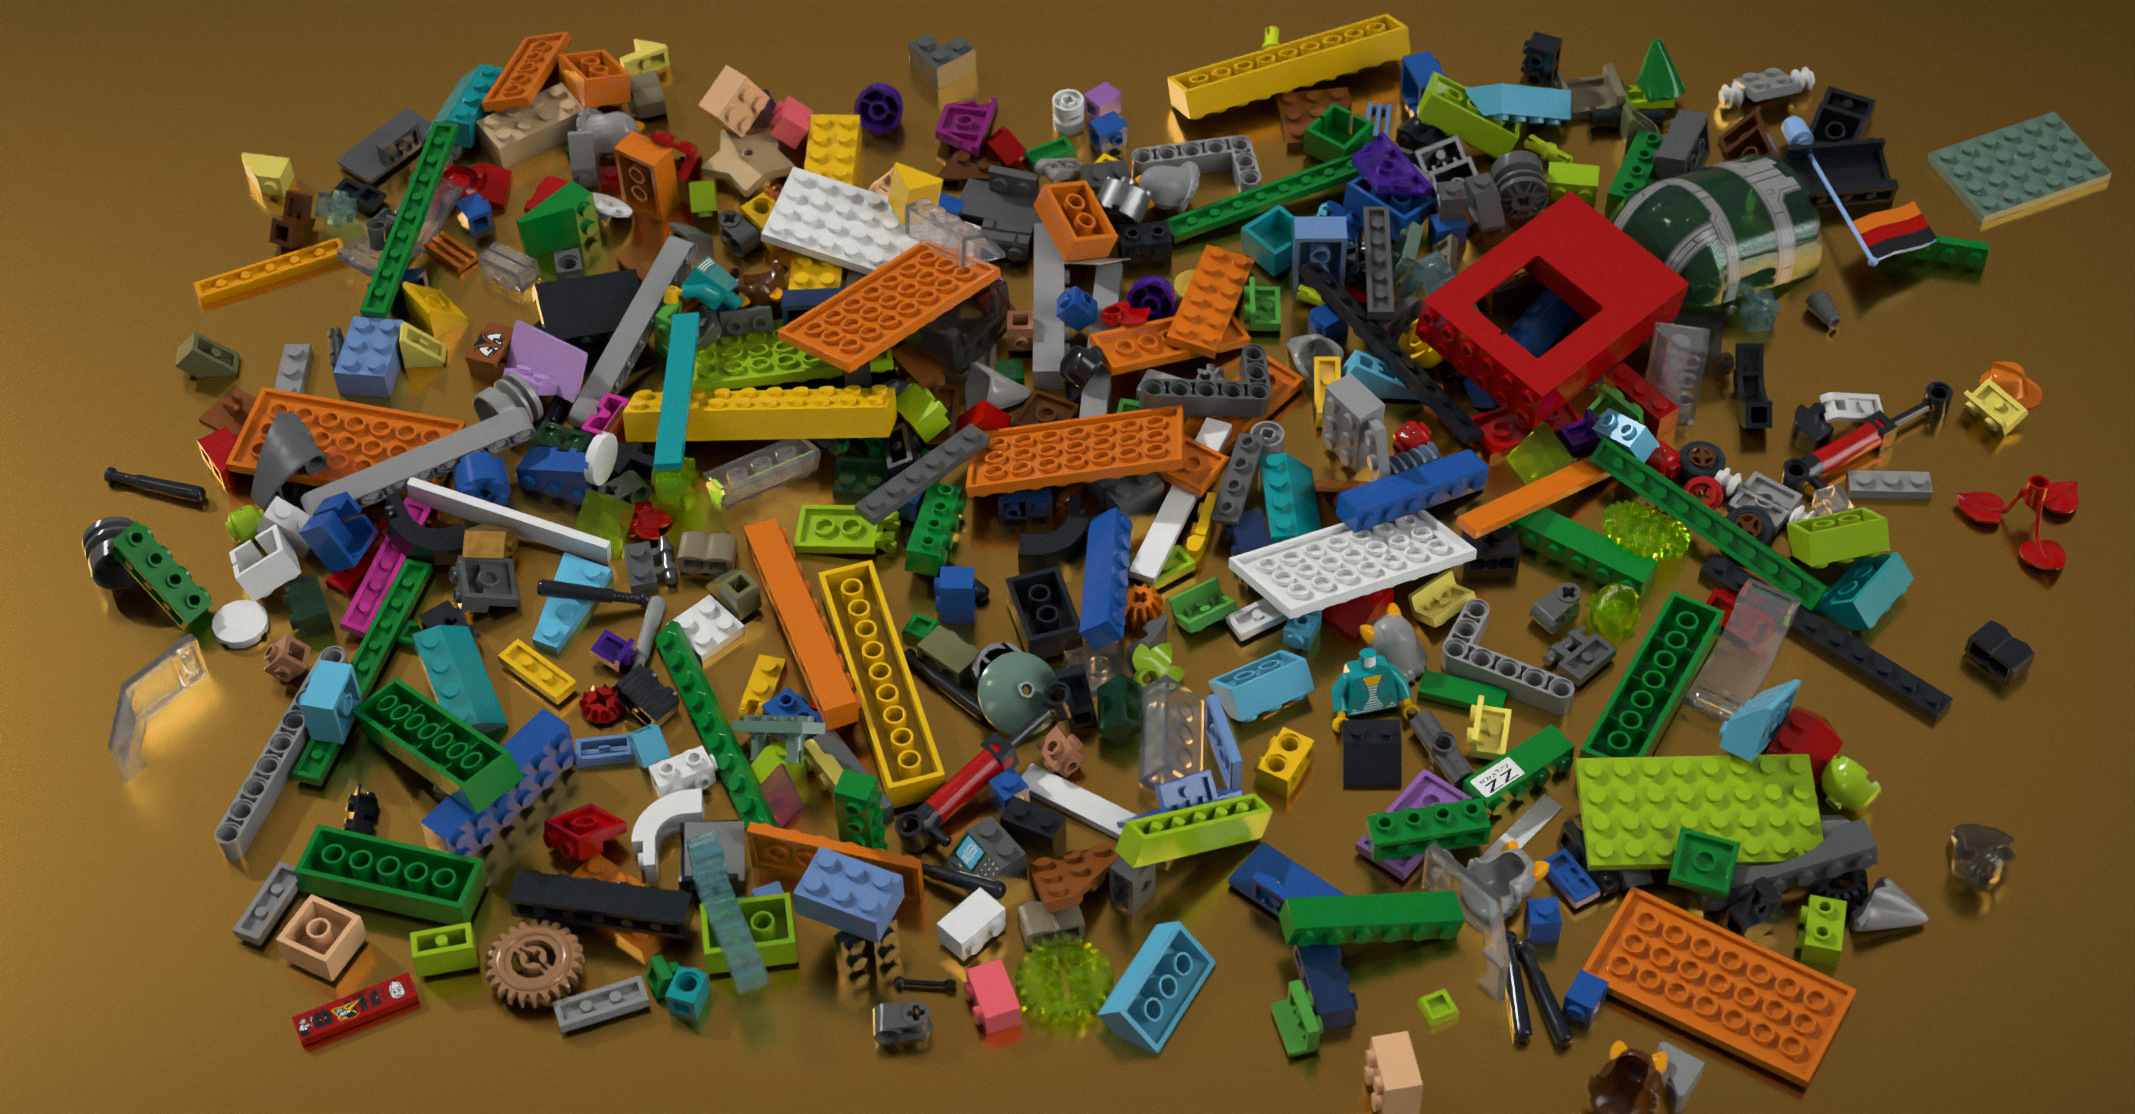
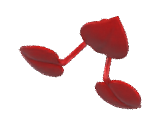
(2039, 492)

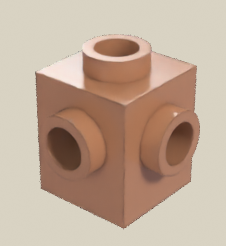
(286, 658)
(1061, 752)

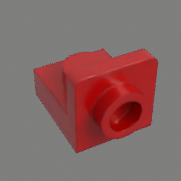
(609, 179)

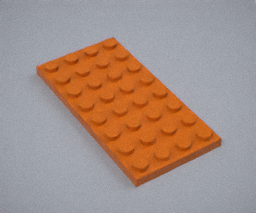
(885, 307)
(361, 430)
(1078, 451)
(1720, 986)

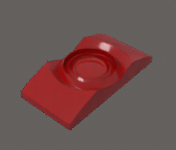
(486, 179)

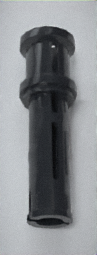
(1612, 116)

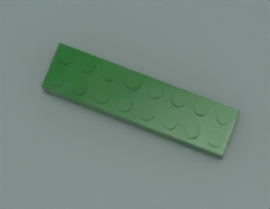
(1655, 680)
(438, 745)

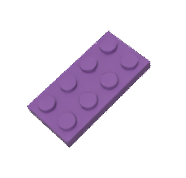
(1422, 792)

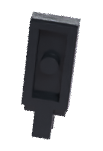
(1573, 840)

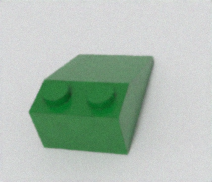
(558, 221)

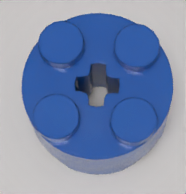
(483, 477)

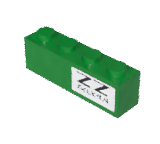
(1520, 770)

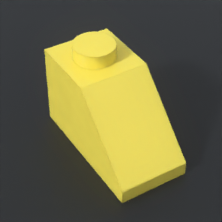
(269, 173)

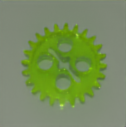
(1646, 530)
(1092, 974)

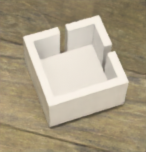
(263, 574)

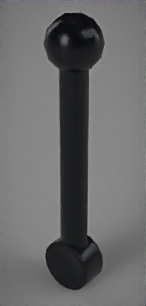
(949, 984)

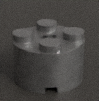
(1123, 200)

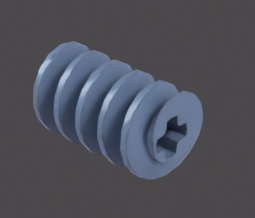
(1413, 458)

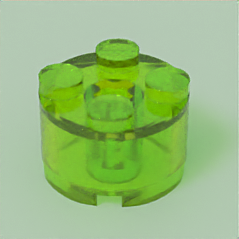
(675, 487)

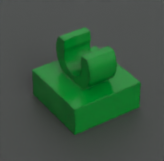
(660, 975)

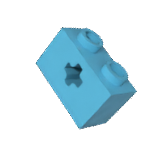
(1626, 433)

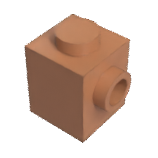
(1020, 330)

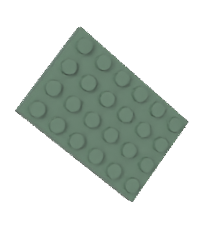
(2018, 167)

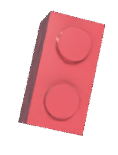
(790, 121)
(993, 997)

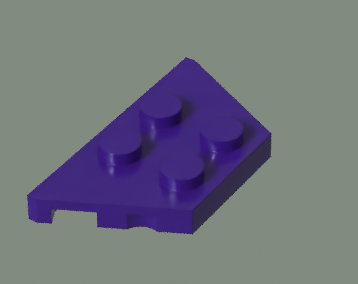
(1389, 169)

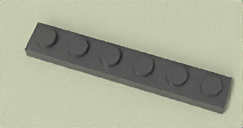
(1378, 263)
(922, 474)

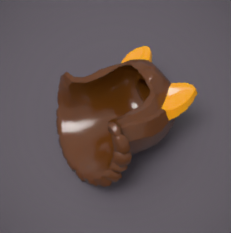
(763, 288)
(1628, 1082)

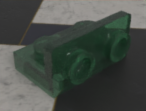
(858, 476)

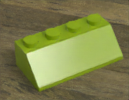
(1454, 113)

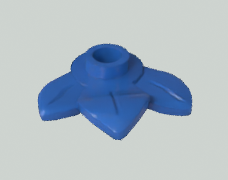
(1353, 219)

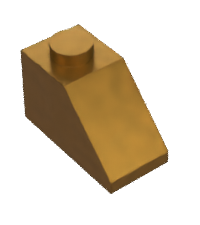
(489, 541)

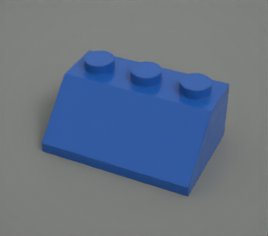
(1402, 208)

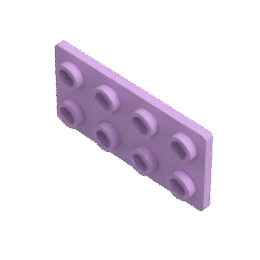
(546, 362)

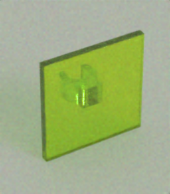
(1539, 455)
(605, 518)

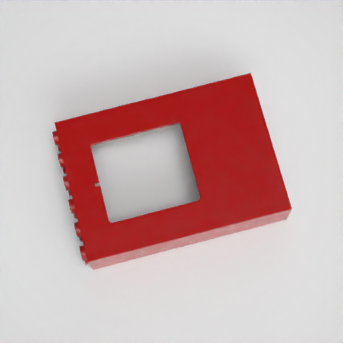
(1589, 268)

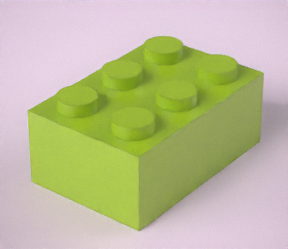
(1838, 537)
(770, 925)

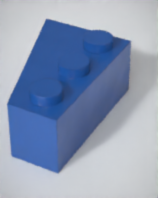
(555, 473)

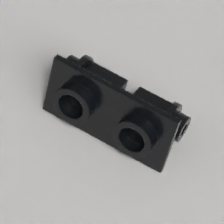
(1355, 265)
(360, 806)

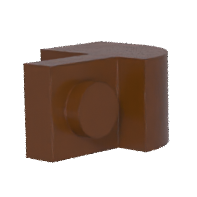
(295, 223)

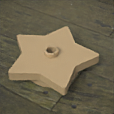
(747, 161)

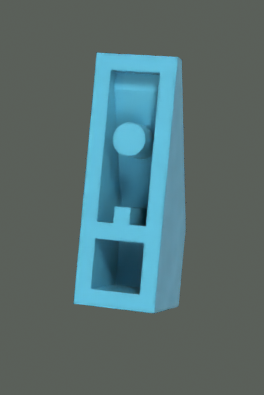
(1376, 377)

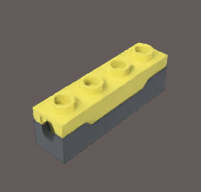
(829, 757)

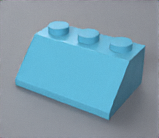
(1263, 685)

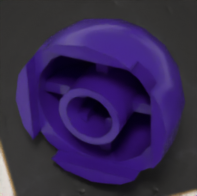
(879, 107)
(1155, 294)

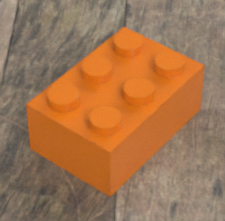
(595, 78)
(647, 175)
(1075, 221)

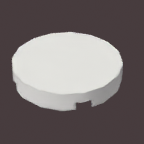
(601, 458)
(240, 624)

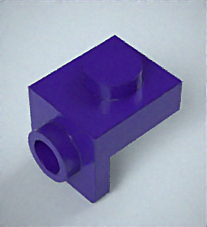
(1580, 434)
(613, 650)

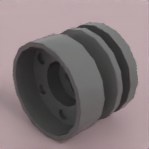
(1520, 183)
(103, 566)

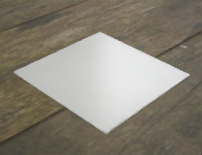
(1098, 261)

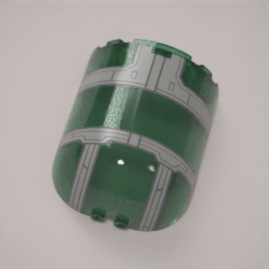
(1727, 227)

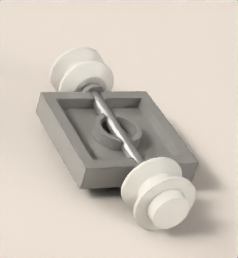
(1766, 86)
(1760, 491)

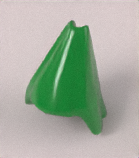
(1659, 75)

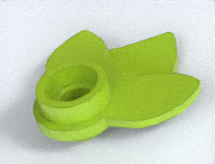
(1155, 663)

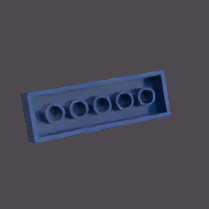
(541, 752)

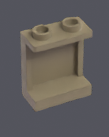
(1591, 91)

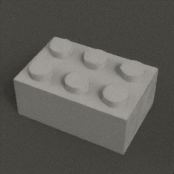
(1345, 419)

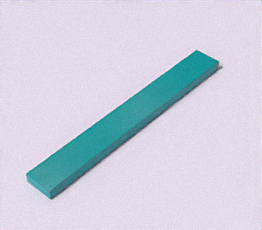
(677, 392)

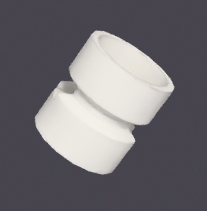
(1068, 112)

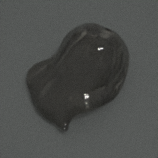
(1980, 855)

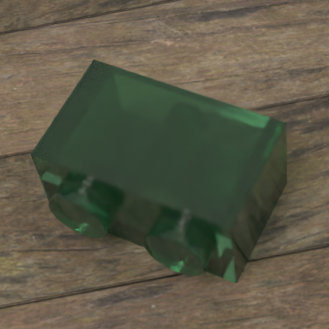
(308, 606)
(1119, 709)

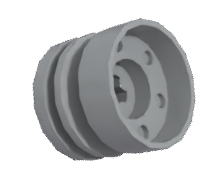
(507, 394)

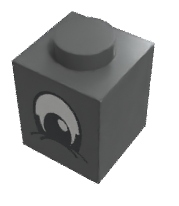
(1450, 201)

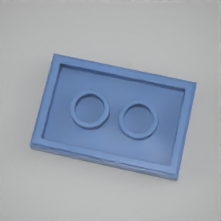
(1223, 743)

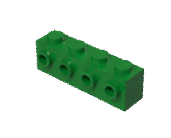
(1635, 169)
(934, 529)
(160, 575)
(859, 810)
(1415, 829)

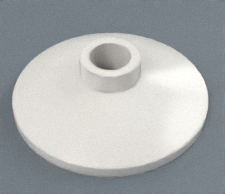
(610, 207)

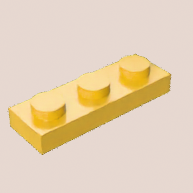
(537, 671)

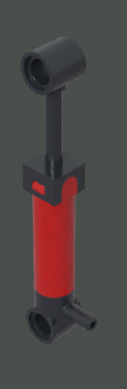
(1876, 433)
(995, 758)

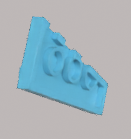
(562, 616)

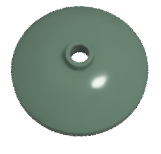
(1002, 694)

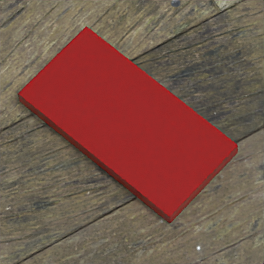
(1506, 432)

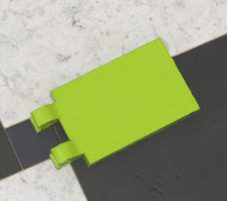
(842, 531)

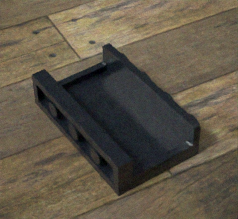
(1852, 168)
(585, 307)

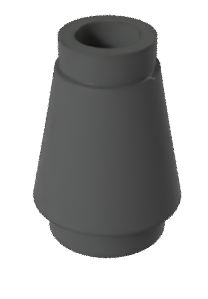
(1823, 308)

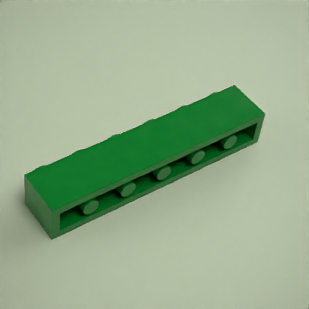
(1584, 550)
(1371, 918)

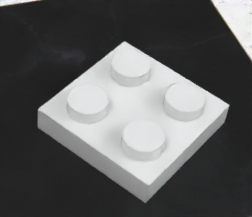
(709, 627)

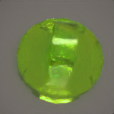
(1613, 610)

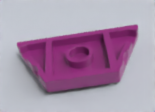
(966, 124)

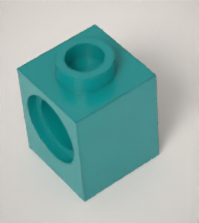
(691, 1002)

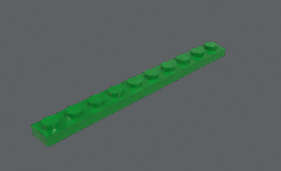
(1262, 198)
(409, 220)
(1709, 524)
(370, 659)
(714, 726)

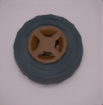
(1701, 459)
(1754, 520)

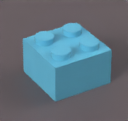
(329, 701)

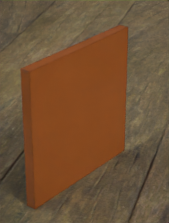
(229, 411)
(1337, 486)

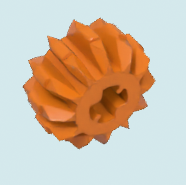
(1142, 605)

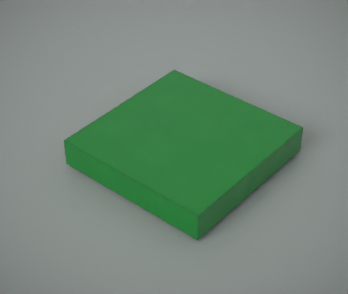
(1704, 863)

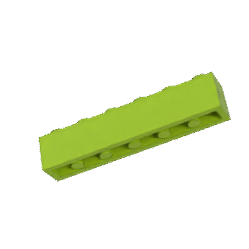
(1193, 830)

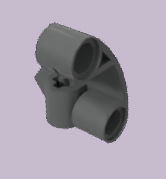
(284, 451)

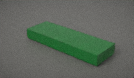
(1459, 691)

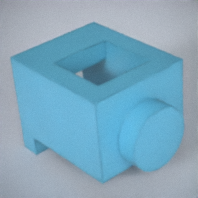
(1303, 630)

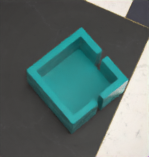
(1270, 240)

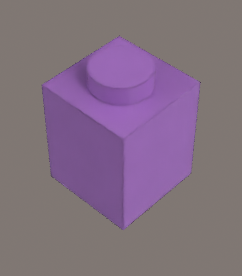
(1102, 100)

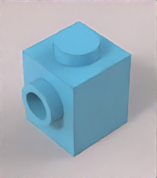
(648, 745)

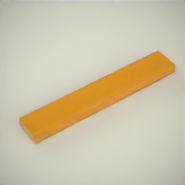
(268, 271)

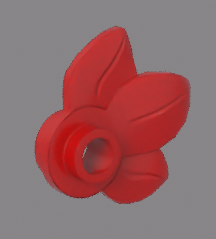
(1122, 314)
(648, 520)

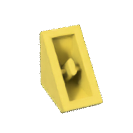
(420, 348)

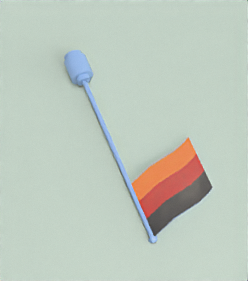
(1877, 233)

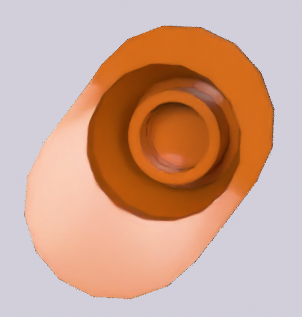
(2013, 381)

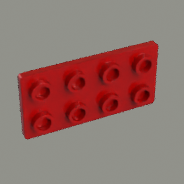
(685, 164)

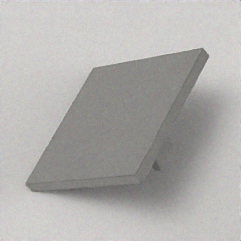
(732, 841)

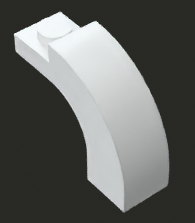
(662, 821)

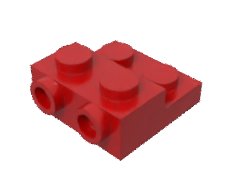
(582, 831)

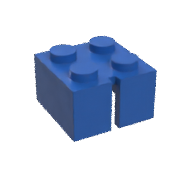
(1415, 77)
(337, 542)

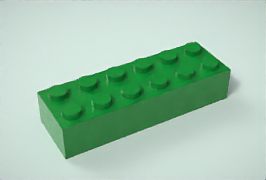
(391, 875)

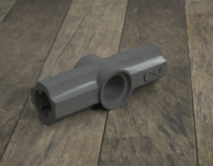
(1441, 748)

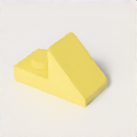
(647, 58)

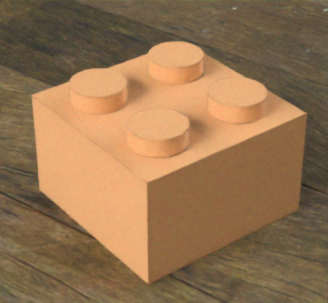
(734, 101)
(321, 937)
(1393, 1074)

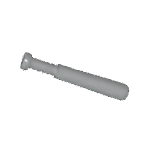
(649, 629)

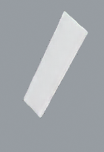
(1526, 825)

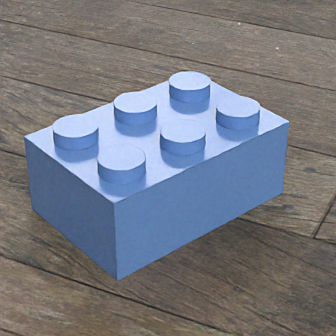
(1322, 242)
(369, 357)
(849, 894)

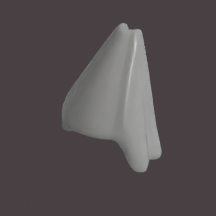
(1306, 347)
(993, 387)
(1886, 909)

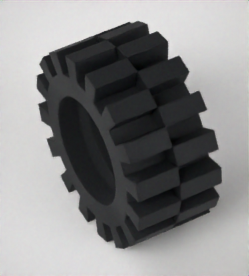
(1853, 894)

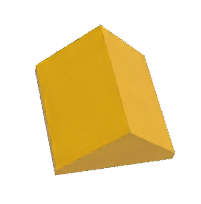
(909, 185)
(432, 309)

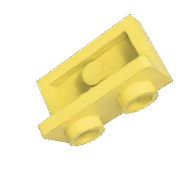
(1995, 406)
(1439, 600)
(1490, 730)

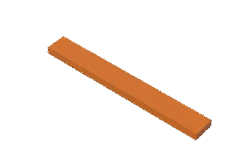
(1531, 498)

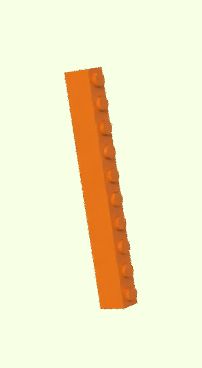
(802, 625)

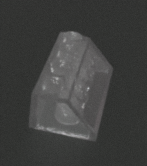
(949, 234)
(1678, 365)
(761, 471)
(1171, 733)

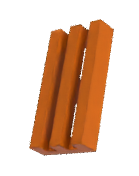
(454, 249)

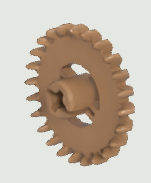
(539, 977)

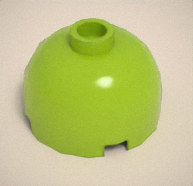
(1847, 785)

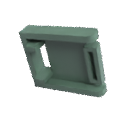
(1405, 250)

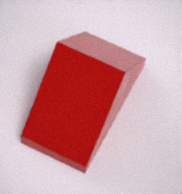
(984, 417)

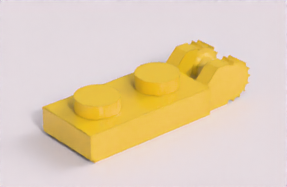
(1326, 372)
(1201, 531)
(762, 684)

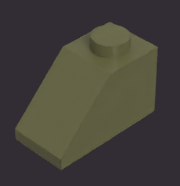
(206, 357)

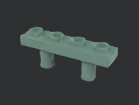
(763, 726)

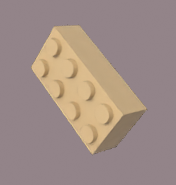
(526, 132)

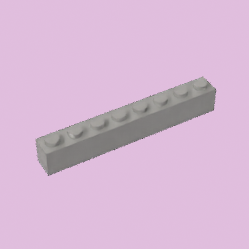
(1049, 330)

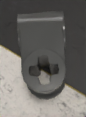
(379, 229)
(738, 233)
(627, 487)
(1557, 607)
(899, 1022)

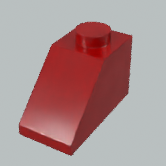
(1006, 146)
(216, 451)

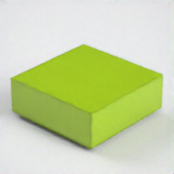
(1438, 1008)

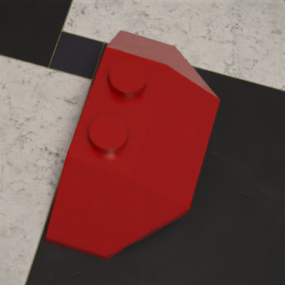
(1807, 734)

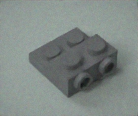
(483, 583)

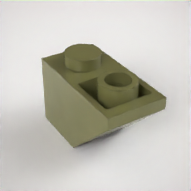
(736, 592)

